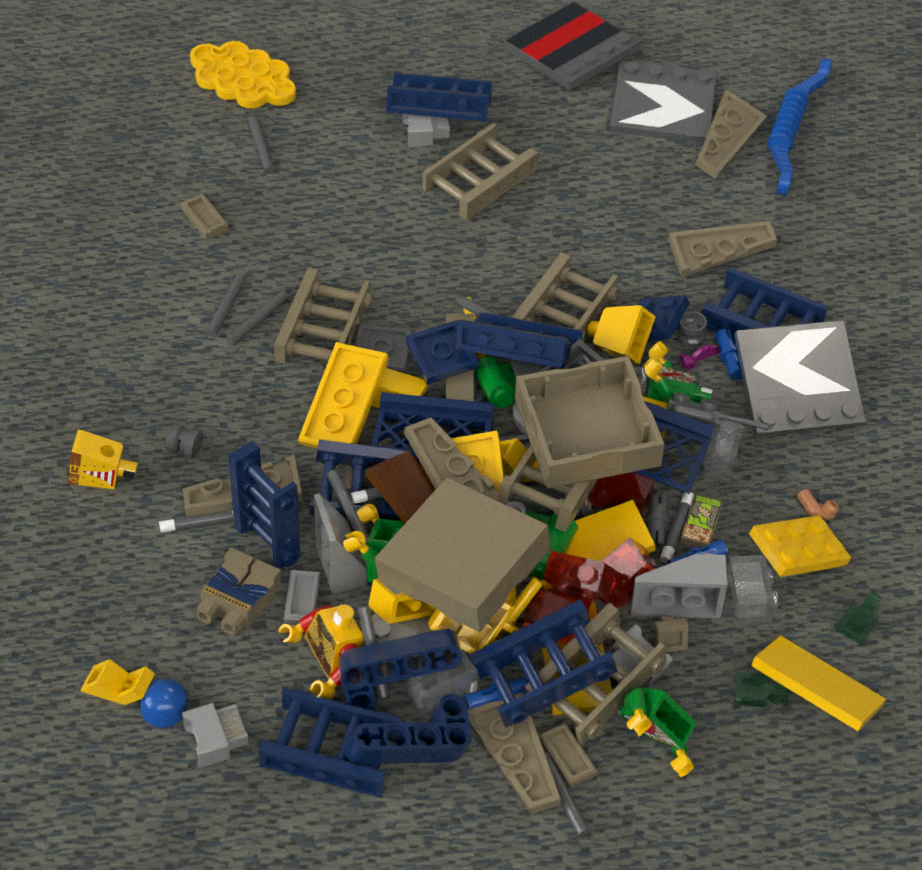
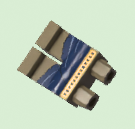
(238, 591)

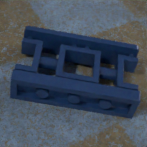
(517, 339)

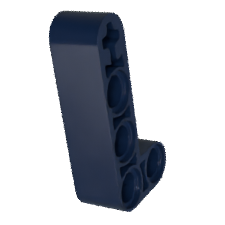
(437, 651)
(372, 743)

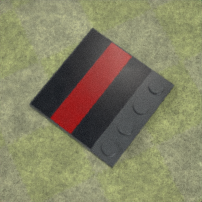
(572, 45)

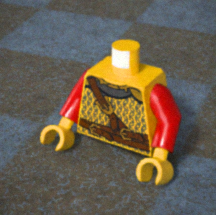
(329, 634)

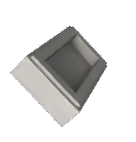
(301, 595)

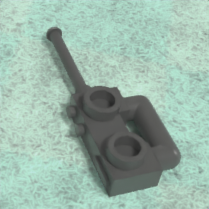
(706, 411)

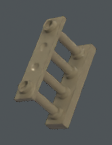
(485, 190)
(549, 288)
(304, 306)
(565, 509)
(604, 626)

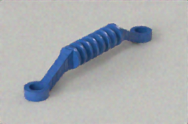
(788, 123)

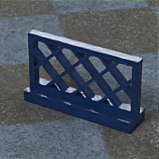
(445, 412)
(691, 431)

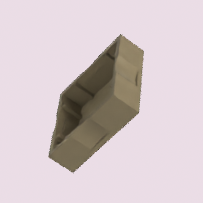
(588, 422)
(463, 553)

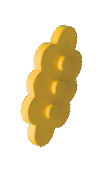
(243, 74)

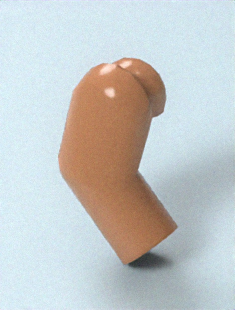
(813, 508)

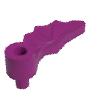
(702, 353)

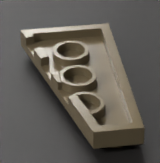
(729, 132)
(718, 245)
(443, 460)
(216, 494)
(518, 756)

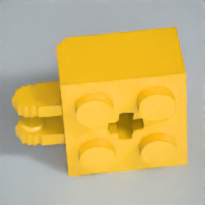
(470, 639)

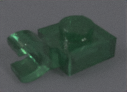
(859, 623)
(754, 690)

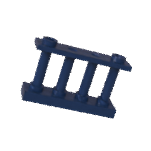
(439, 96)
(760, 292)
(360, 458)
(264, 506)
(530, 639)
(308, 762)

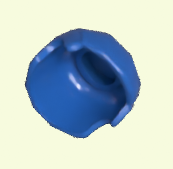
(163, 703)

